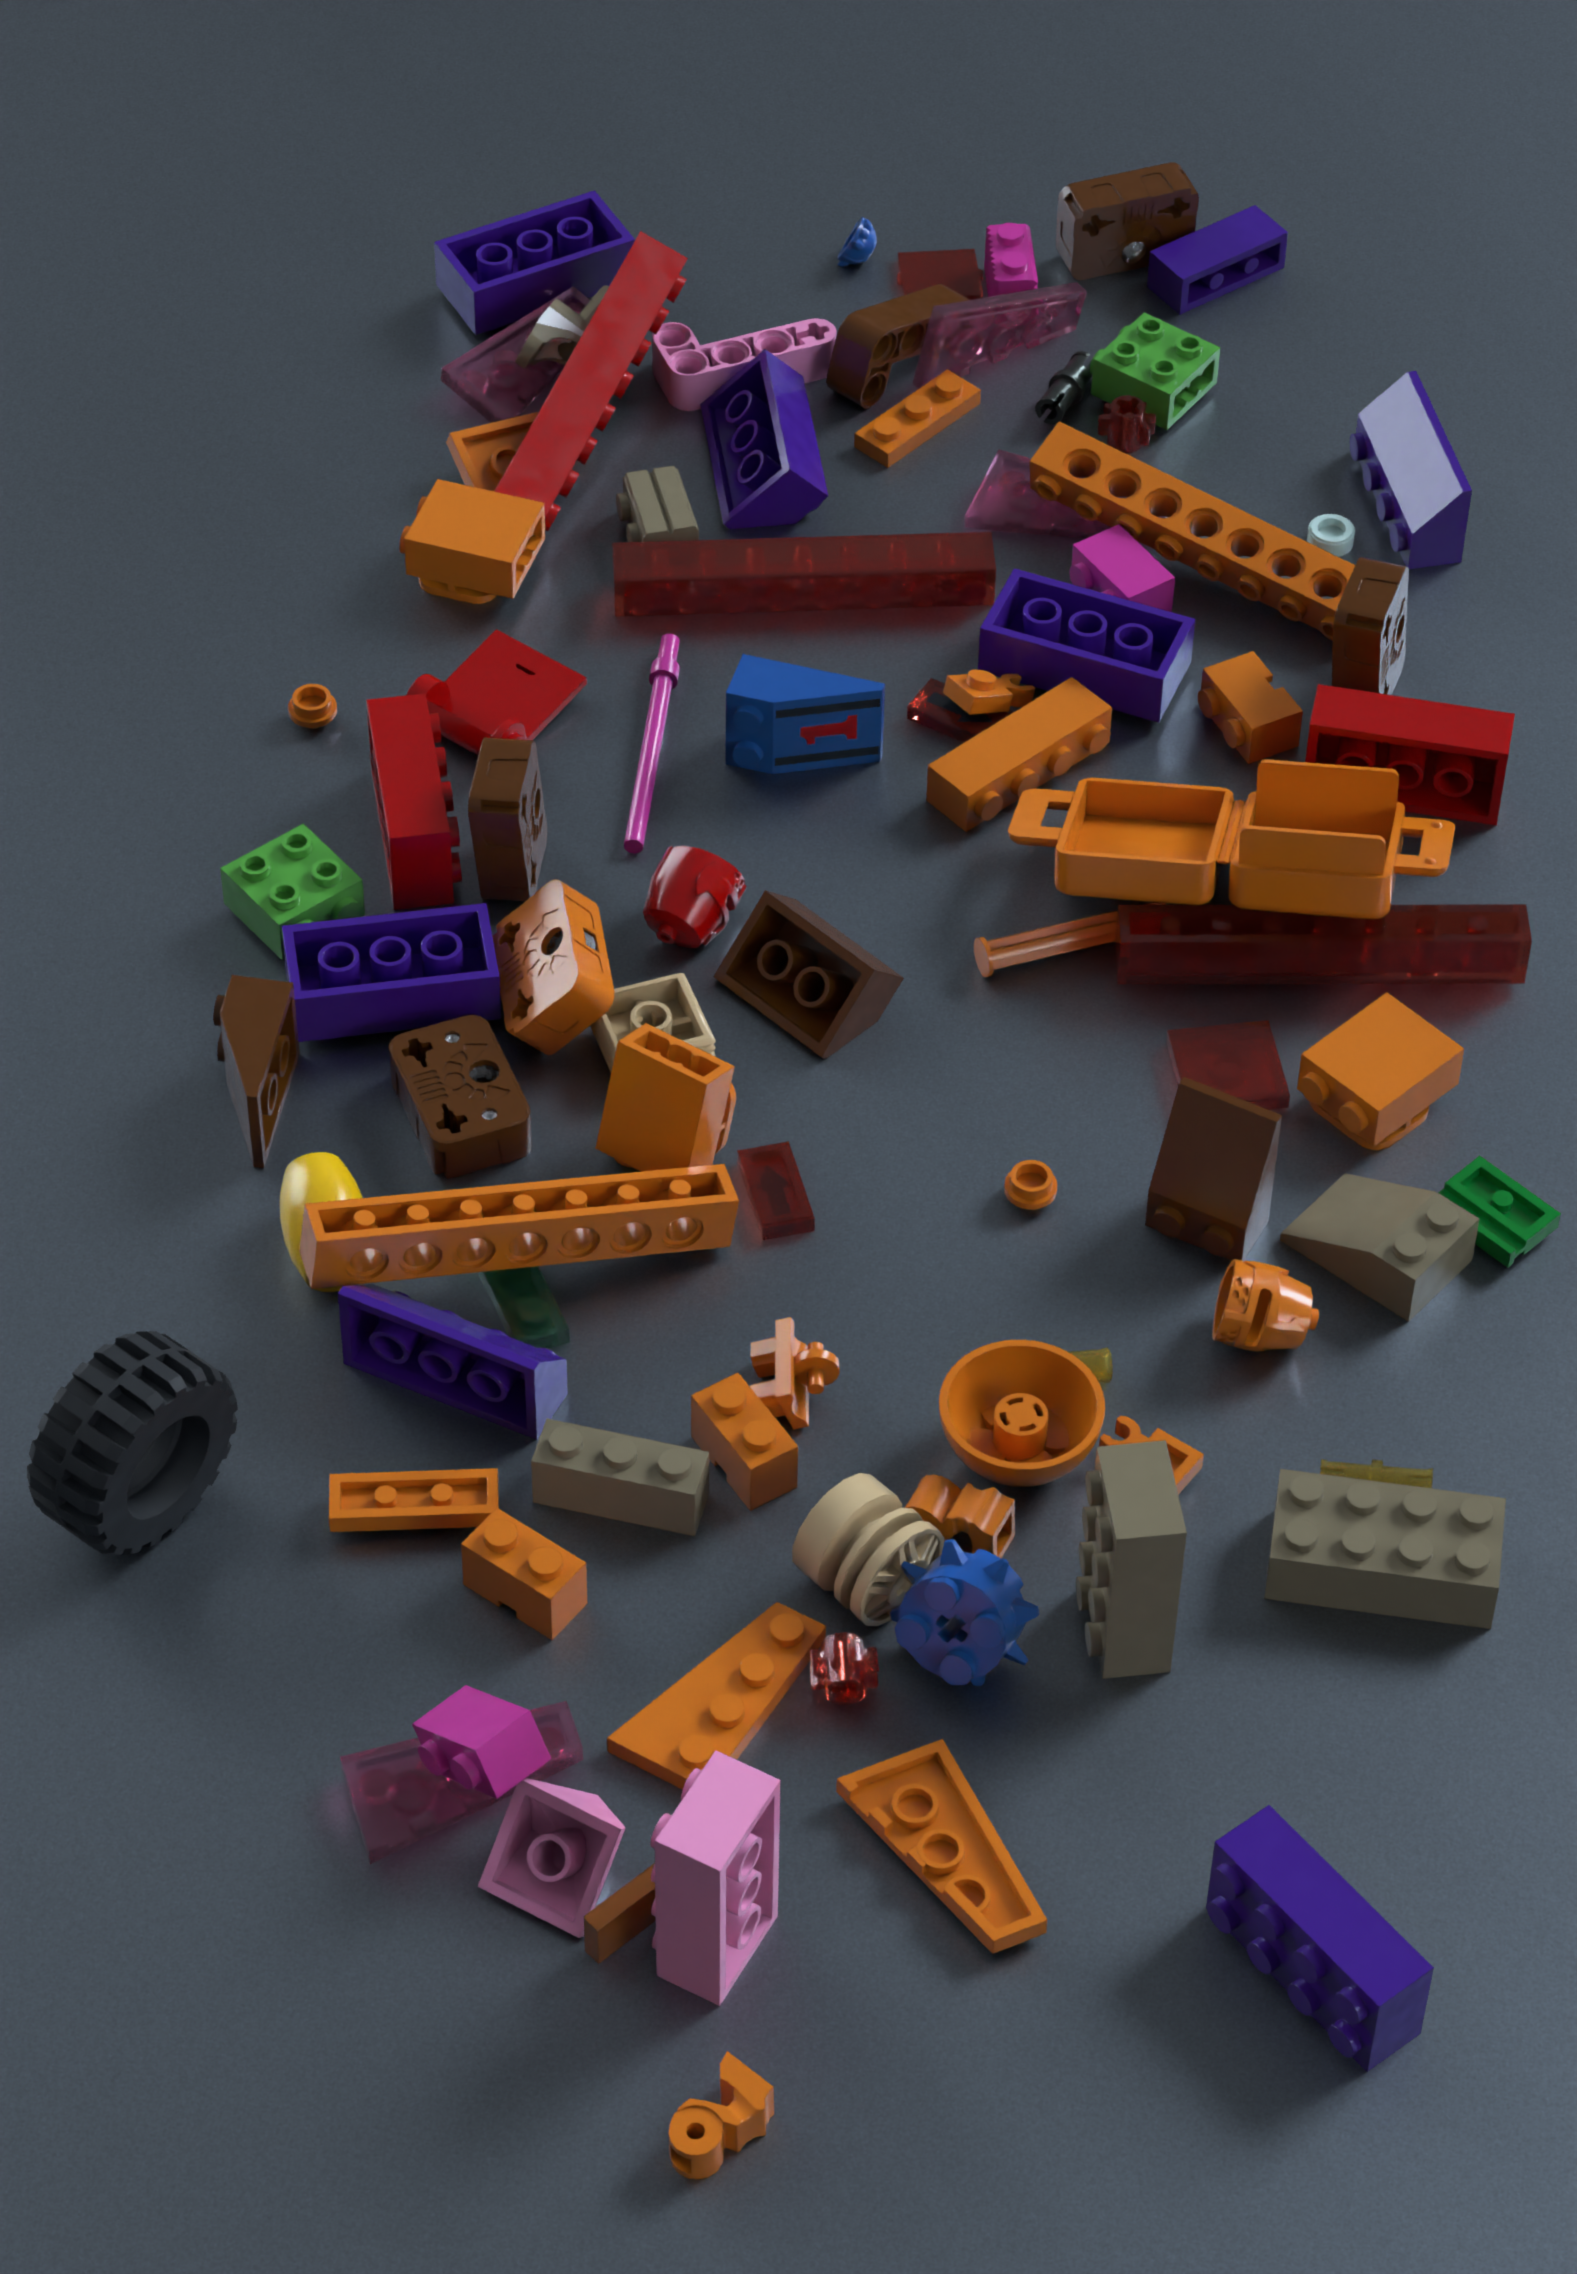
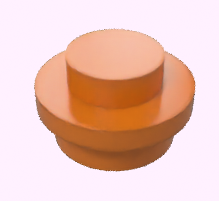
(312, 706)
(1030, 1185)

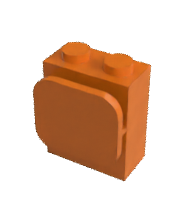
(472, 542)
(1379, 1073)
(665, 1103)

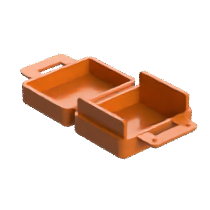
(1298, 845)

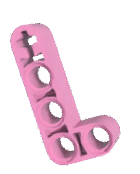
(695, 371)

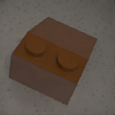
(258, 1053)
(1214, 1171)

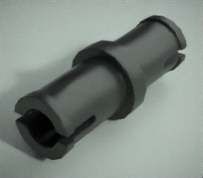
(1065, 388)

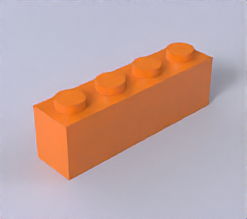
(1018, 754)

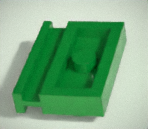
(1508, 1213)

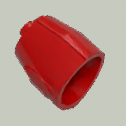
(691, 896)

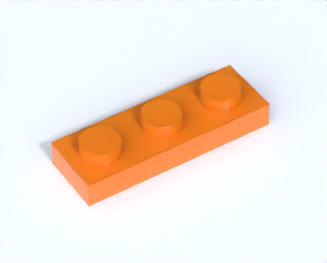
(917, 418)
(412, 1499)

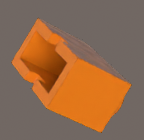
(1248, 709)
(744, 1441)
(524, 1571)

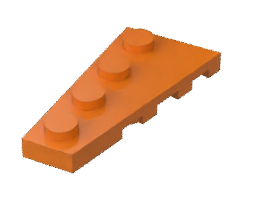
(720, 1699)
(945, 1837)

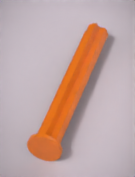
(1045, 942)

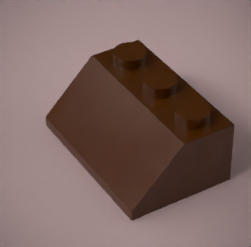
(806, 975)

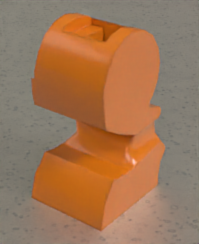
(980, 1513)
(704, 2129)

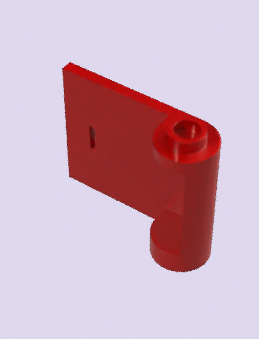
(499, 693)

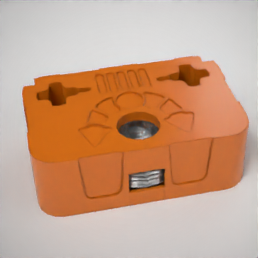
(553, 967)

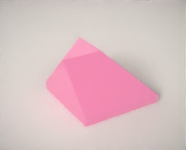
(553, 1853)

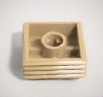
(660, 1002)

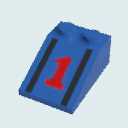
(801, 718)

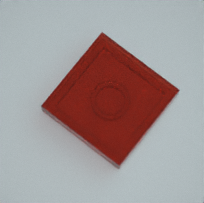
(1233, 1060)

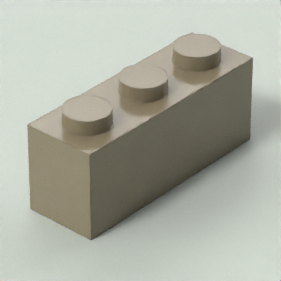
(620, 1477)

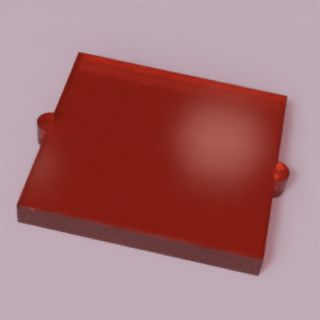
(951, 268)

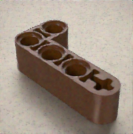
(877, 338)

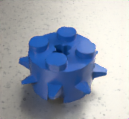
(963, 1614)

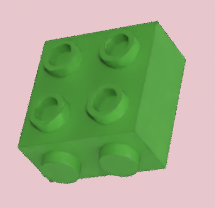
(1156, 365)
(290, 884)

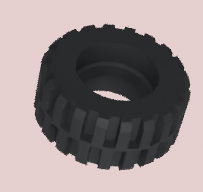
(132, 1442)

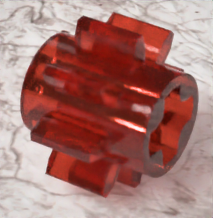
(1126, 424)
(844, 1668)

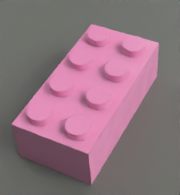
(716, 1876)

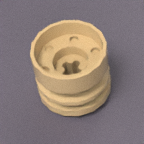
(858, 1543)

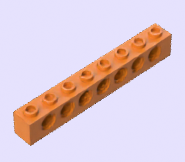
(1189, 515)
(517, 1225)

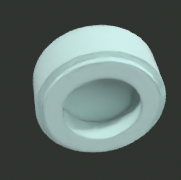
(1332, 534)

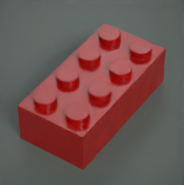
(1445, 753)
(413, 801)

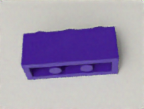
(1217, 259)

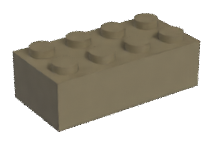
(1386, 1548)
(1131, 1559)

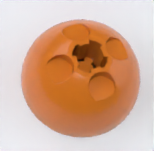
(1021, 1412)

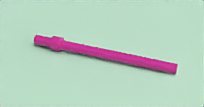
(663, 678)

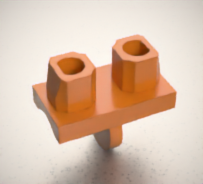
(797, 1372)

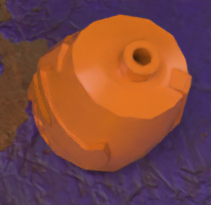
(1262, 1308)

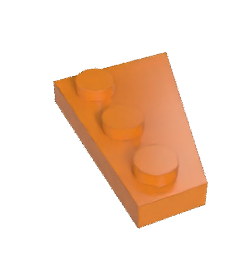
(487, 449)

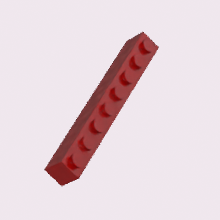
(594, 374)

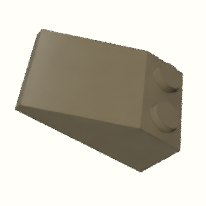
(1386, 1240)

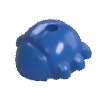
(859, 244)

